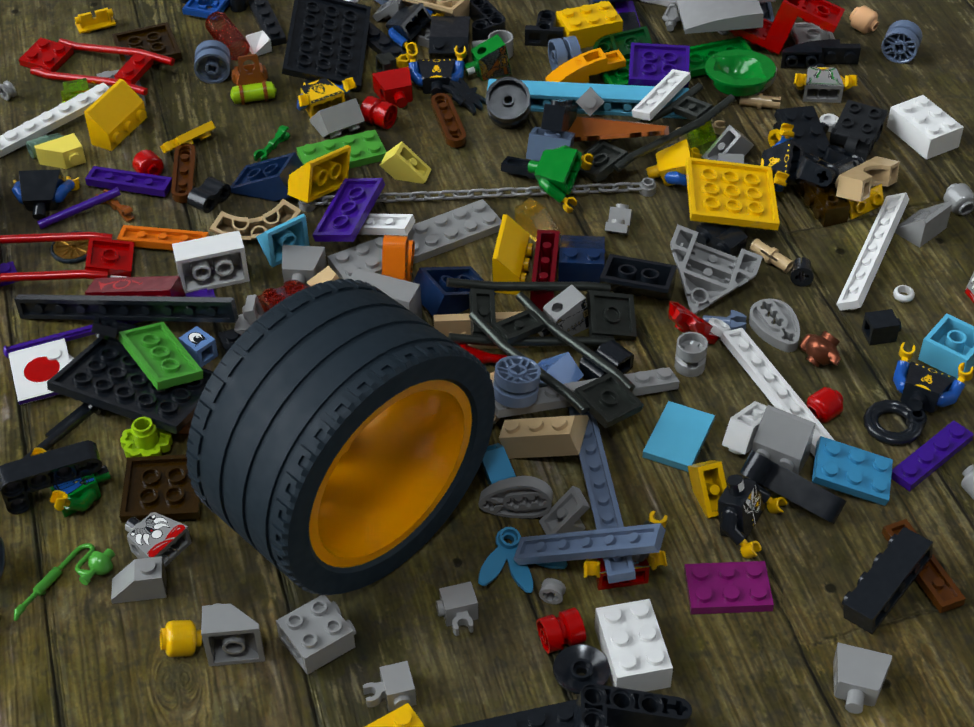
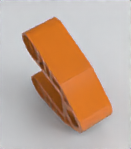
(398, 257)

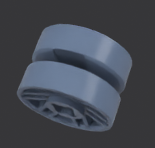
(901, 41)
(562, 50)
(212, 61)
(516, 381)

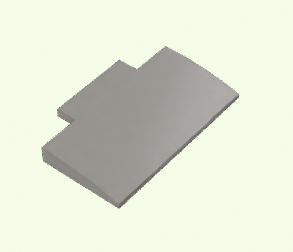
(720, 15)

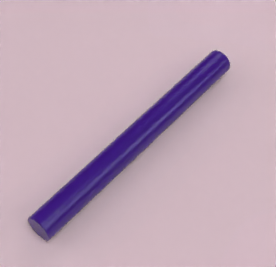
(78, 208)

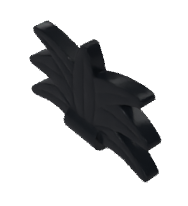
(464, 95)

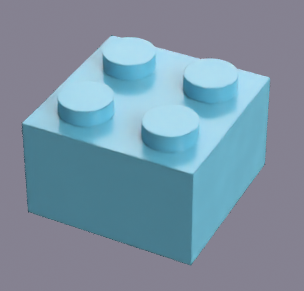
(949, 346)

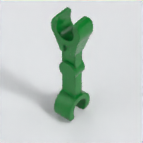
(280, 136)

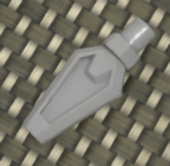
(671, 16)

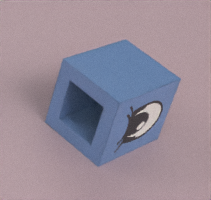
(199, 345)

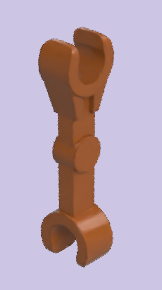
(124, 210)

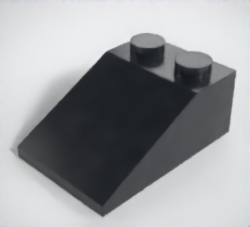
(446, 34)

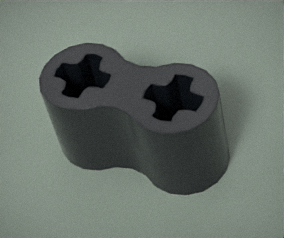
(209, 194)

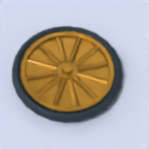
(69, 251)

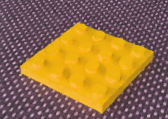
(731, 194)

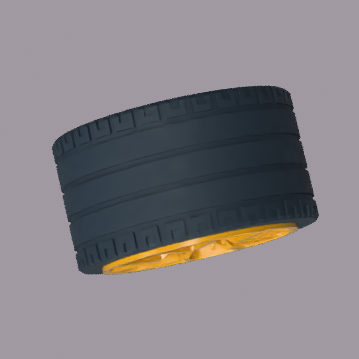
(339, 434)

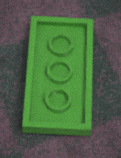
(365, 148)
(160, 355)

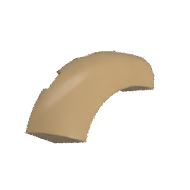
(255, 226)

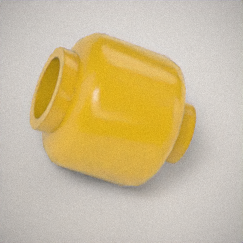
(180, 638)

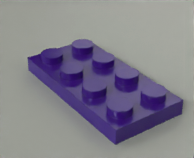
(348, 210)

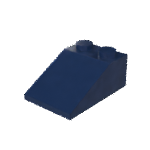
(267, 178)
(581, 258)
(437, 296)

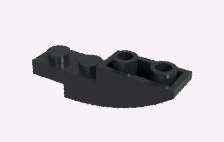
(820, 52)

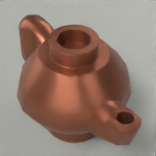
(821, 349)

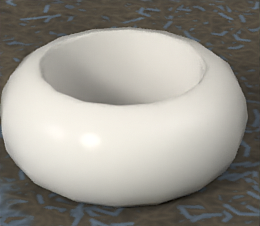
(904, 289)

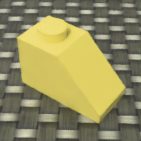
(61, 152)
(405, 165)

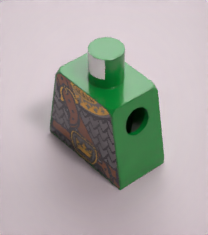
(489, 60)

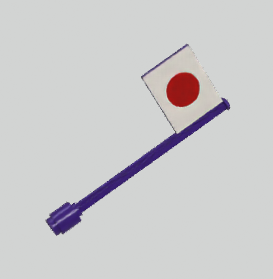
(33, 369)

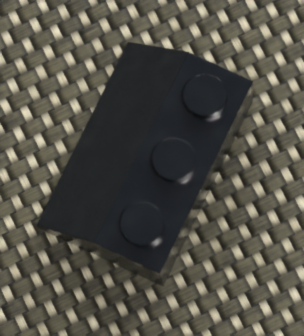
(639, 277)

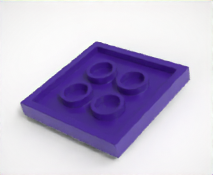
(654, 61)

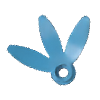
(505, 552)

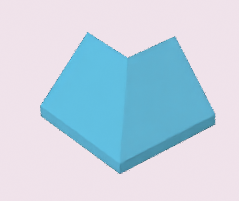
(288, 233)

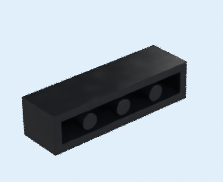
(887, 579)

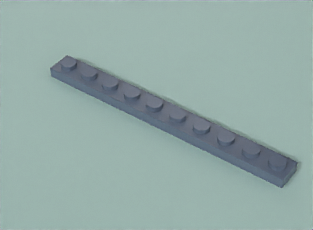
(602, 496)

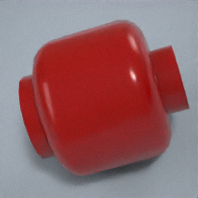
(148, 162)
(825, 404)

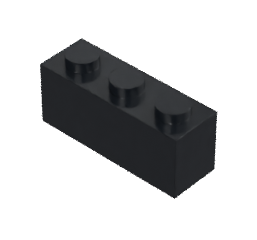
(559, 115)

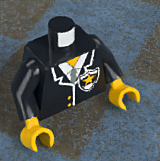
(740, 510)

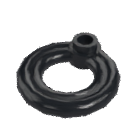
(914, 421)

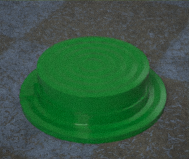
(740, 71)

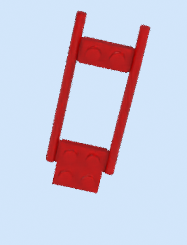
(48, 56)
(103, 256)

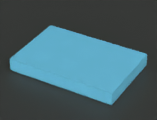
(678, 436)

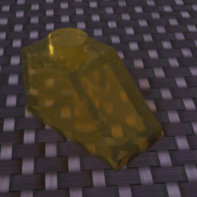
(534, 216)

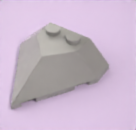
(707, 271)

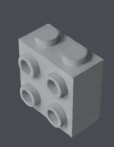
(316, 633)

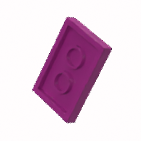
(728, 587)

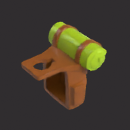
(251, 81)

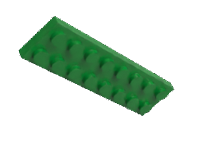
(698, 56)

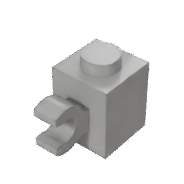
(458, 606)
(395, 687)

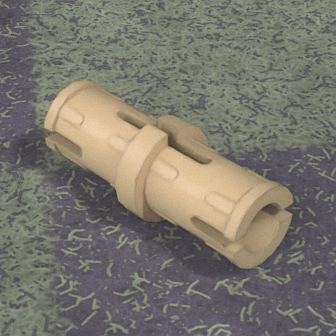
(760, 101)
(771, 255)

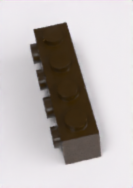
(824, 202)

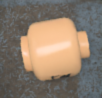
(864, 19)

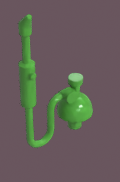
(98, 563)

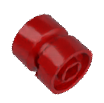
(379, 112)
(561, 630)

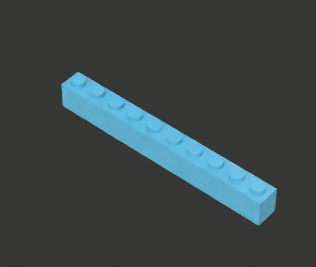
(618, 98)

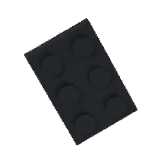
(807, 128)

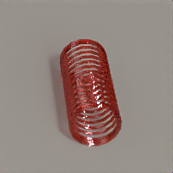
(228, 24)

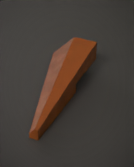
(598, 128)

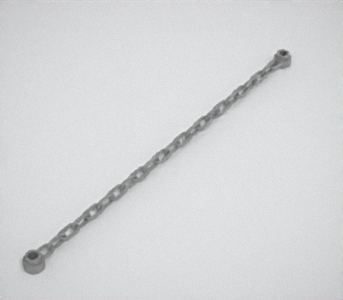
(646, 188)

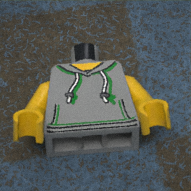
(823, 84)

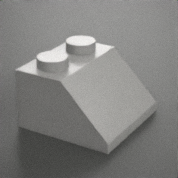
(338, 118)
(784, 438)
(230, 636)

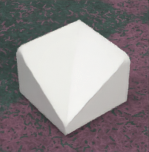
(259, 43)

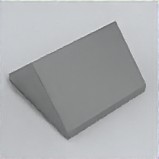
(925, 224)

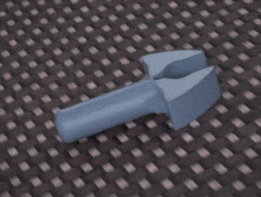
(735, 320)

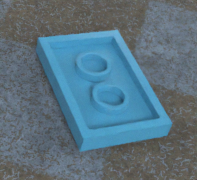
(852, 471)

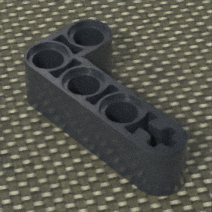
(485, 19)
(45, 471)
(793, 487)
(623, 707)

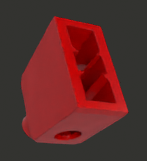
(394, 86)

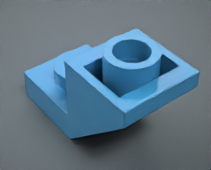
(497, 464)

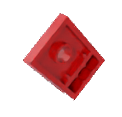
(775, 33)

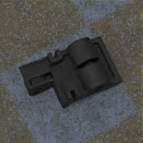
(858, 128)

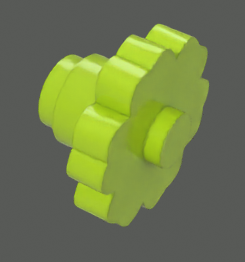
(145, 439)

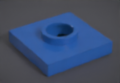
(199, 7)

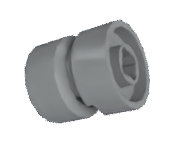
(691, 354)

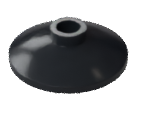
(580, 659)

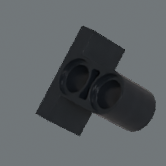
(543, 31)

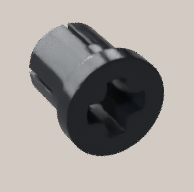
(798, 268)

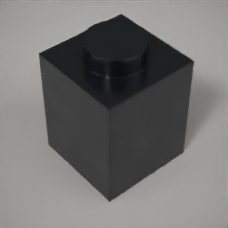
(881, 327)

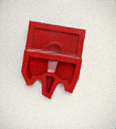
(689, 322)

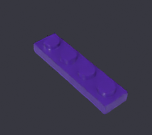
(129, 181)
(931, 455)

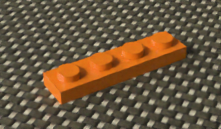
(157, 237)

